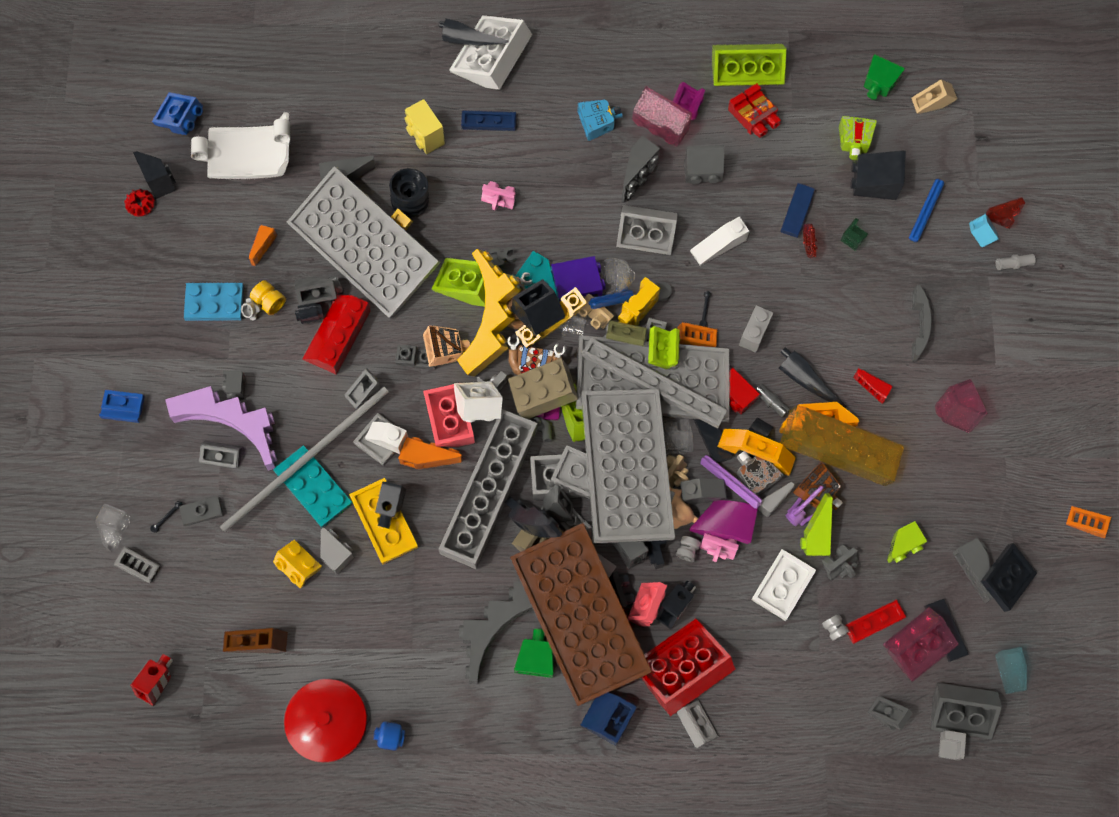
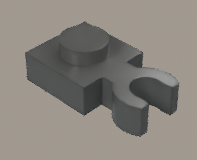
(501, 257)

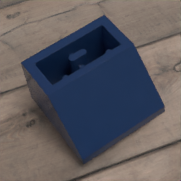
(608, 717)

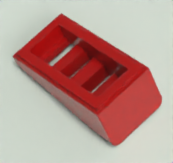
(873, 385)

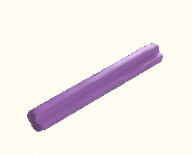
(731, 481)

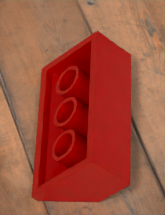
(337, 333)

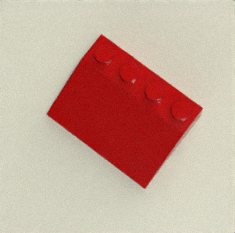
(686, 666)

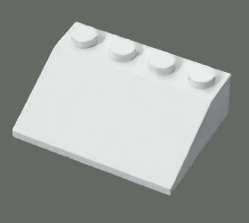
(492, 63)

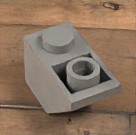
(334, 553)

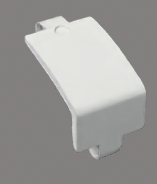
(245, 150)

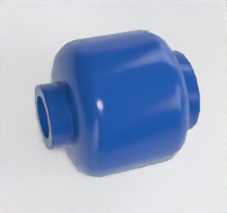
(389, 736)

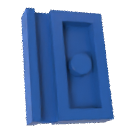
(122, 406)

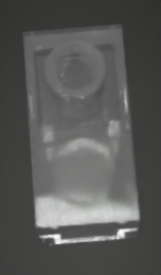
(111, 524)

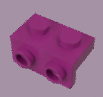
(689, 98)

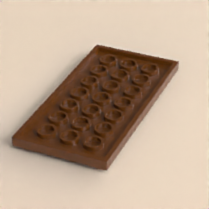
(580, 614)

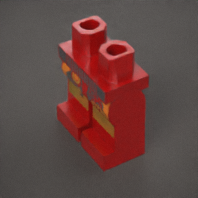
(754, 111)

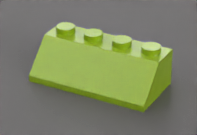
(748, 64)

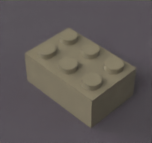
(543, 389)

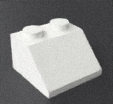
(478, 401)

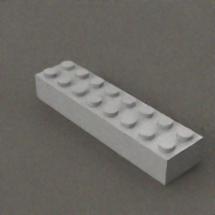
(488, 489)

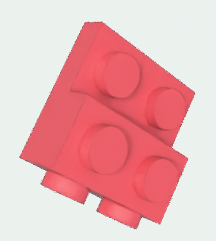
(647, 603)

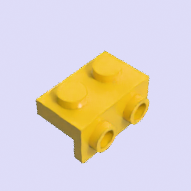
(296, 563)

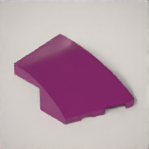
(727, 520)

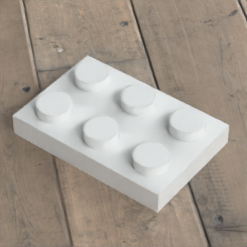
(783, 585)

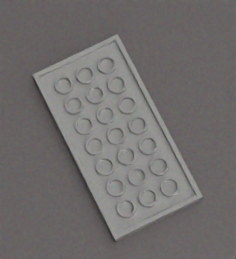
(363, 242)
(698, 369)
(627, 466)

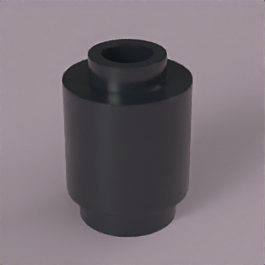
(309, 313)

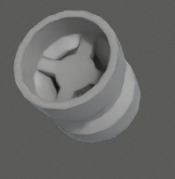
(688, 548)
(835, 627)

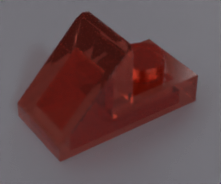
(1004, 213)

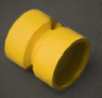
(268, 297)

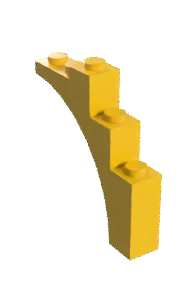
(497, 315)

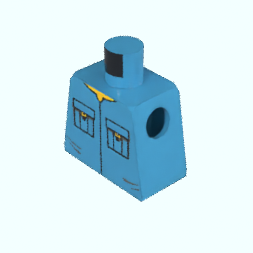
(597, 117)

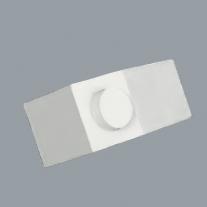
(720, 241)

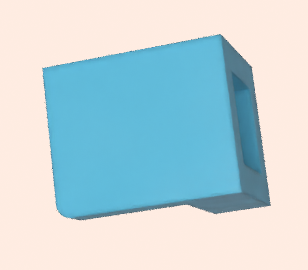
(983, 230)

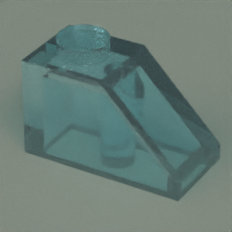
(1012, 669)

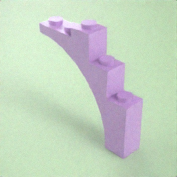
(206, 405)

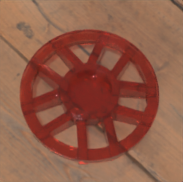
(809, 240)

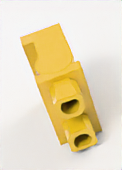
(640, 304)

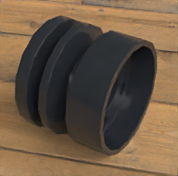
(411, 184)

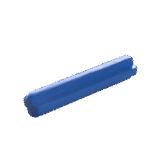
(611, 299)

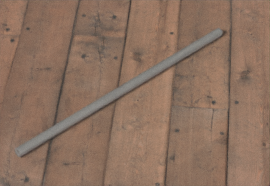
(304, 459)

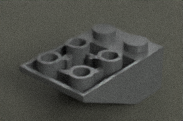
(641, 163)

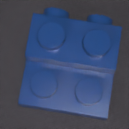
(178, 113)

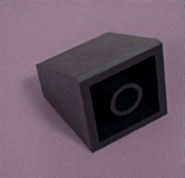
(879, 175)

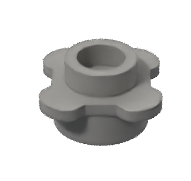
(250, 309)

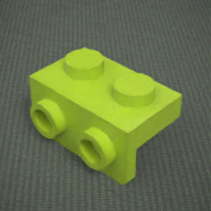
(663, 347)

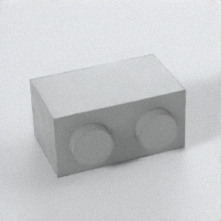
(755, 328)

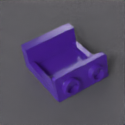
(578, 273)

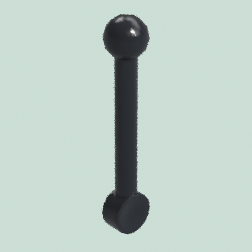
(707, 295)
(155, 528)

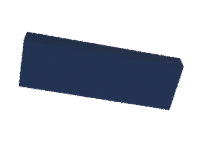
(488, 120)
(797, 210)

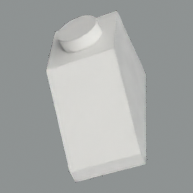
(387, 436)

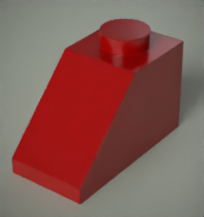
(741, 393)

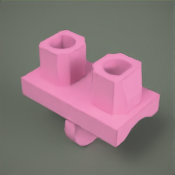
(497, 196)
(719, 547)

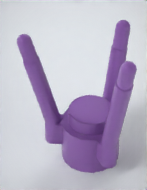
(796, 514)

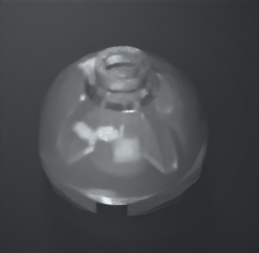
(617, 275)

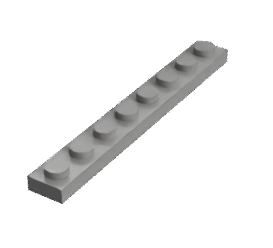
(649, 379)

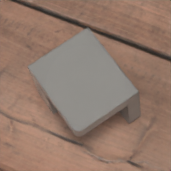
(952, 745)

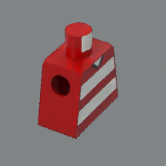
(152, 680)

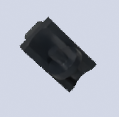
(619, 581)

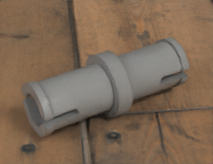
(1015, 261)

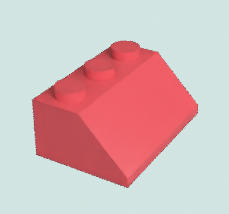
(446, 423)

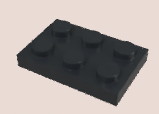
(1008, 577)

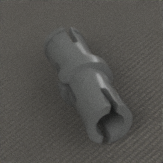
(772, 401)

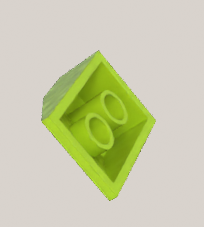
(461, 281)

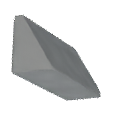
(697, 724)

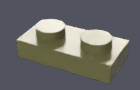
(626, 333)

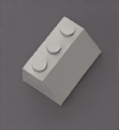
(646, 229)

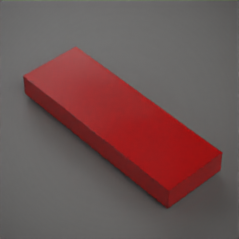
(875, 621)

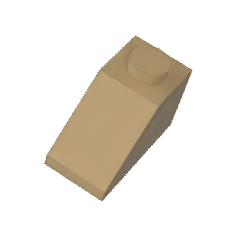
(934, 97)

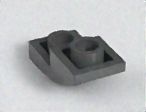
(412, 357)

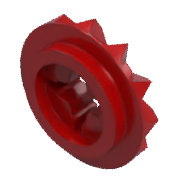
(147, 202)

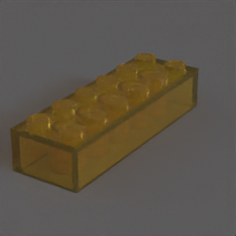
(842, 445)

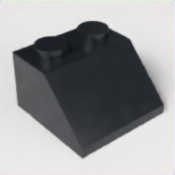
(156, 174)

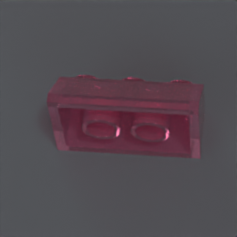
(661, 117)
(961, 406)
(921, 644)

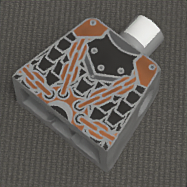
(757, 473)

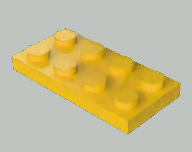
(387, 542)

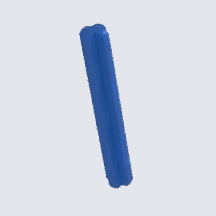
(926, 210)

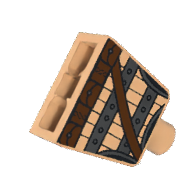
(443, 345)

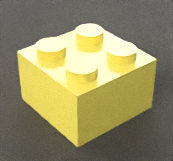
(424, 127)

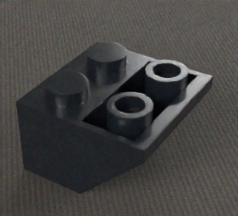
(538, 307)

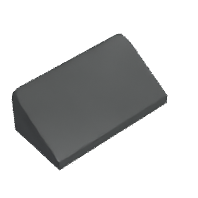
(220, 454)

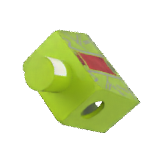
(856, 135)

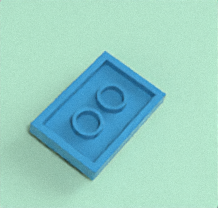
(213, 301)

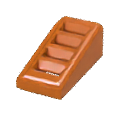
(262, 242)
(688, 340)
(1090, 515)

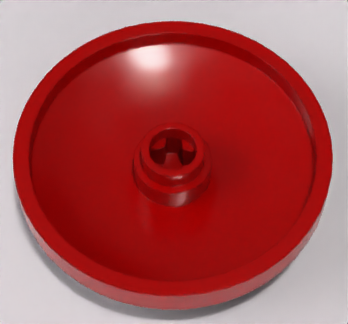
(325, 720)

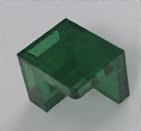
(853, 235)

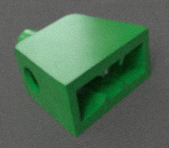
(882, 77)
(535, 656)

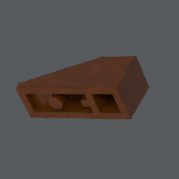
(255, 641)

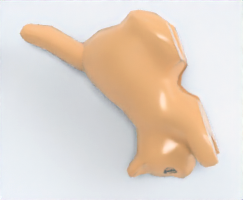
(681, 511)

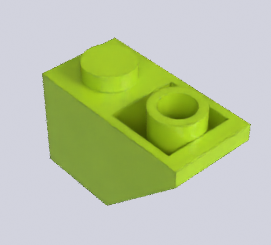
(904, 541)

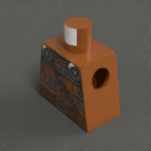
(819, 477)

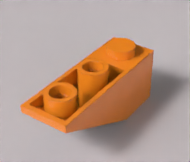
(423, 455)

